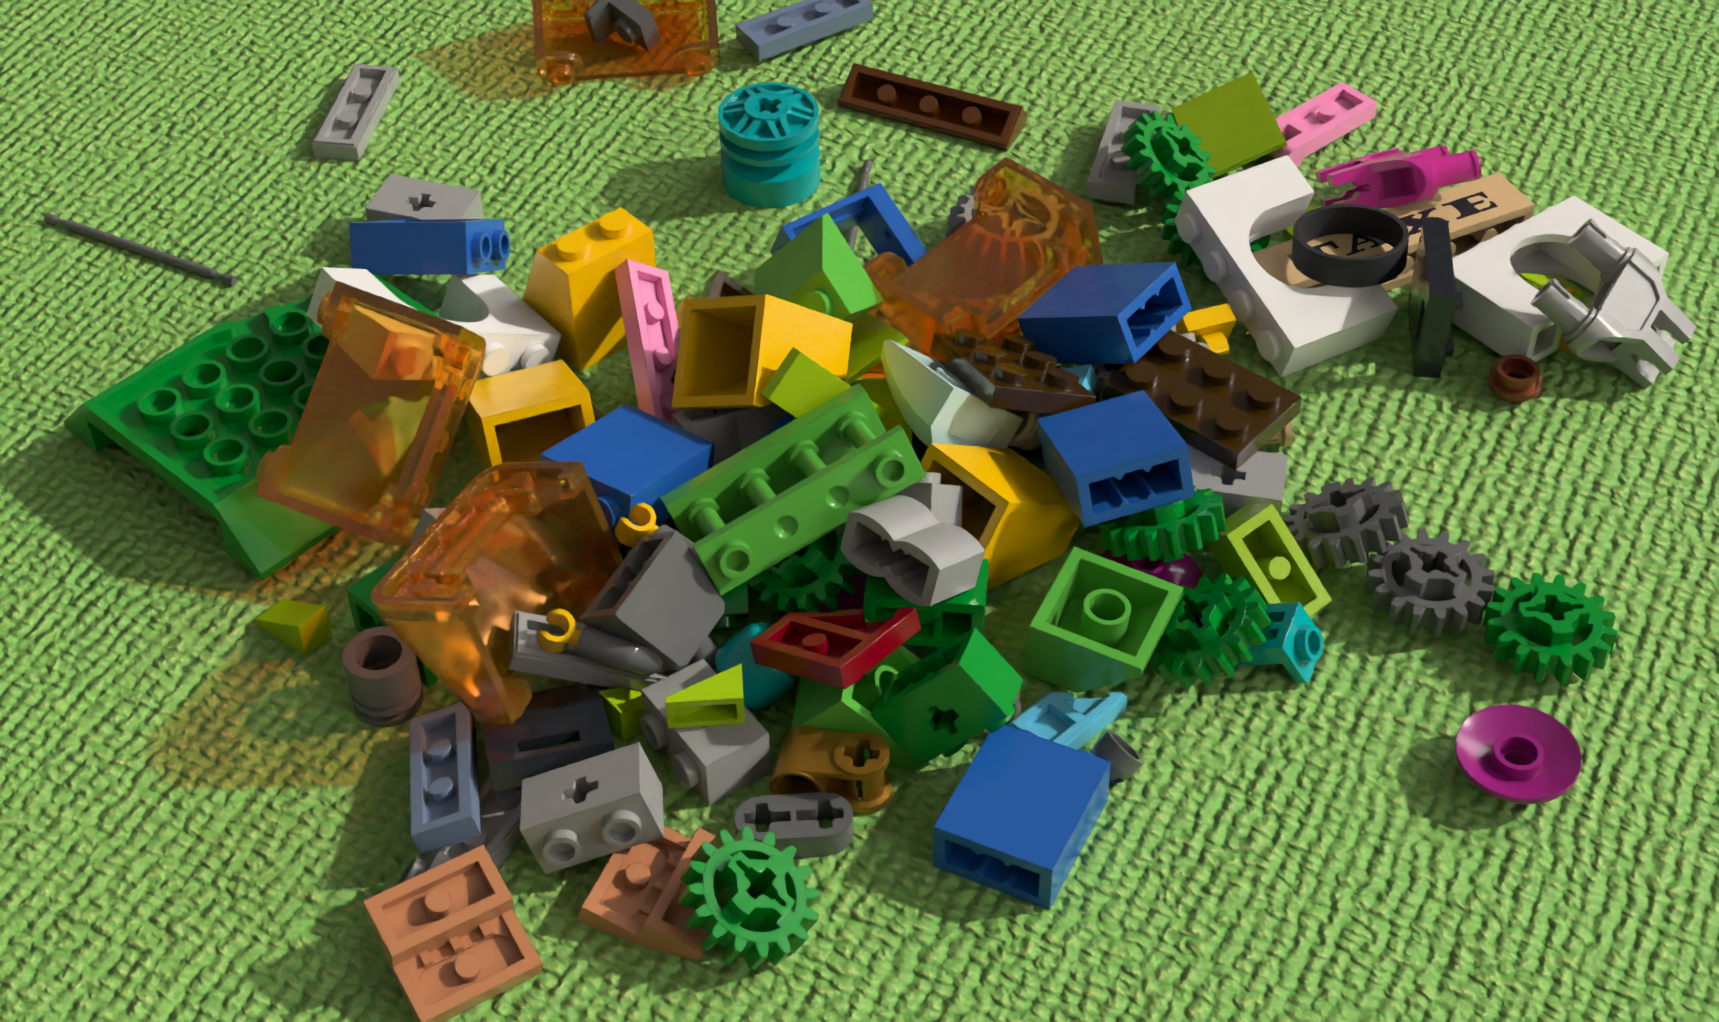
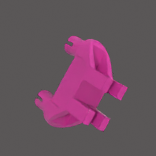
(1399, 177)

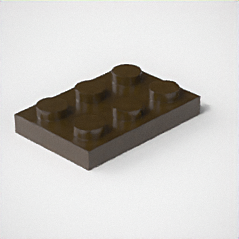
(1009, 372)
(1207, 398)

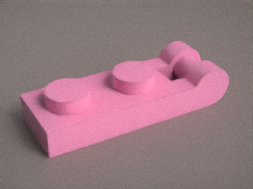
(1323, 121)

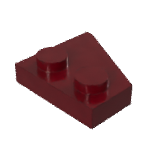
(833, 645)

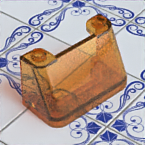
(570, 54)
(994, 264)
(375, 417)
(507, 543)

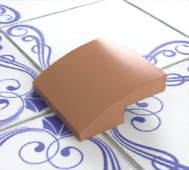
(641, 892)
(452, 937)

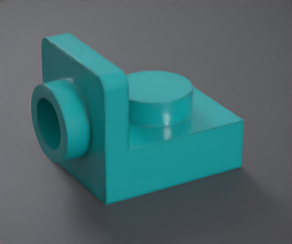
(1289, 641)

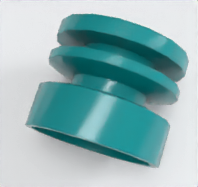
(769, 145)

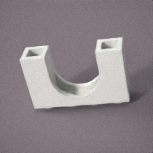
(1499, 300)
(479, 302)
(1288, 322)

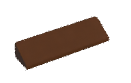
(932, 107)

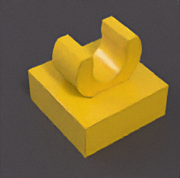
(1210, 326)

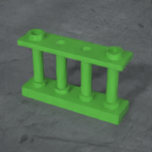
(792, 487)

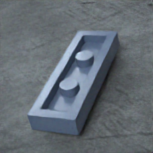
(800, 25)
(443, 778)

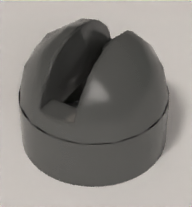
(1120, 753)

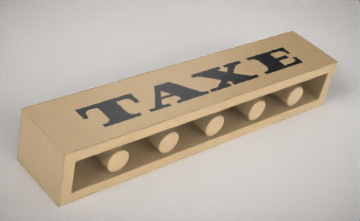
(1472, 210)

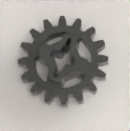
(1347, 521)
(1430, 583)

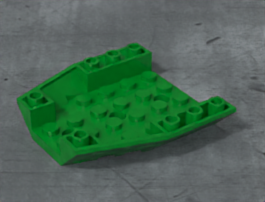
(227, 396)

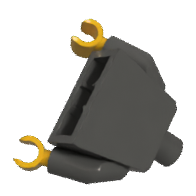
(651, 609)

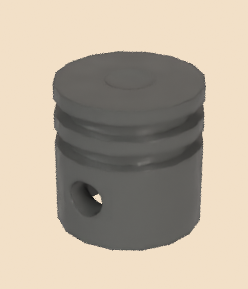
(382, 677)

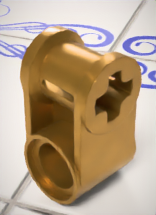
(834, 763)

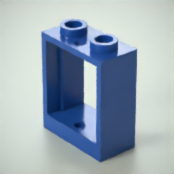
(875, 216)
(429, 246)

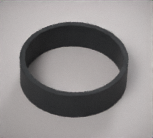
(1350, 271)

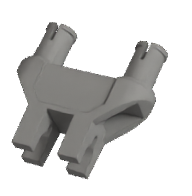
(1625, 313)

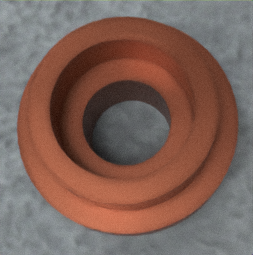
(1515, 379)

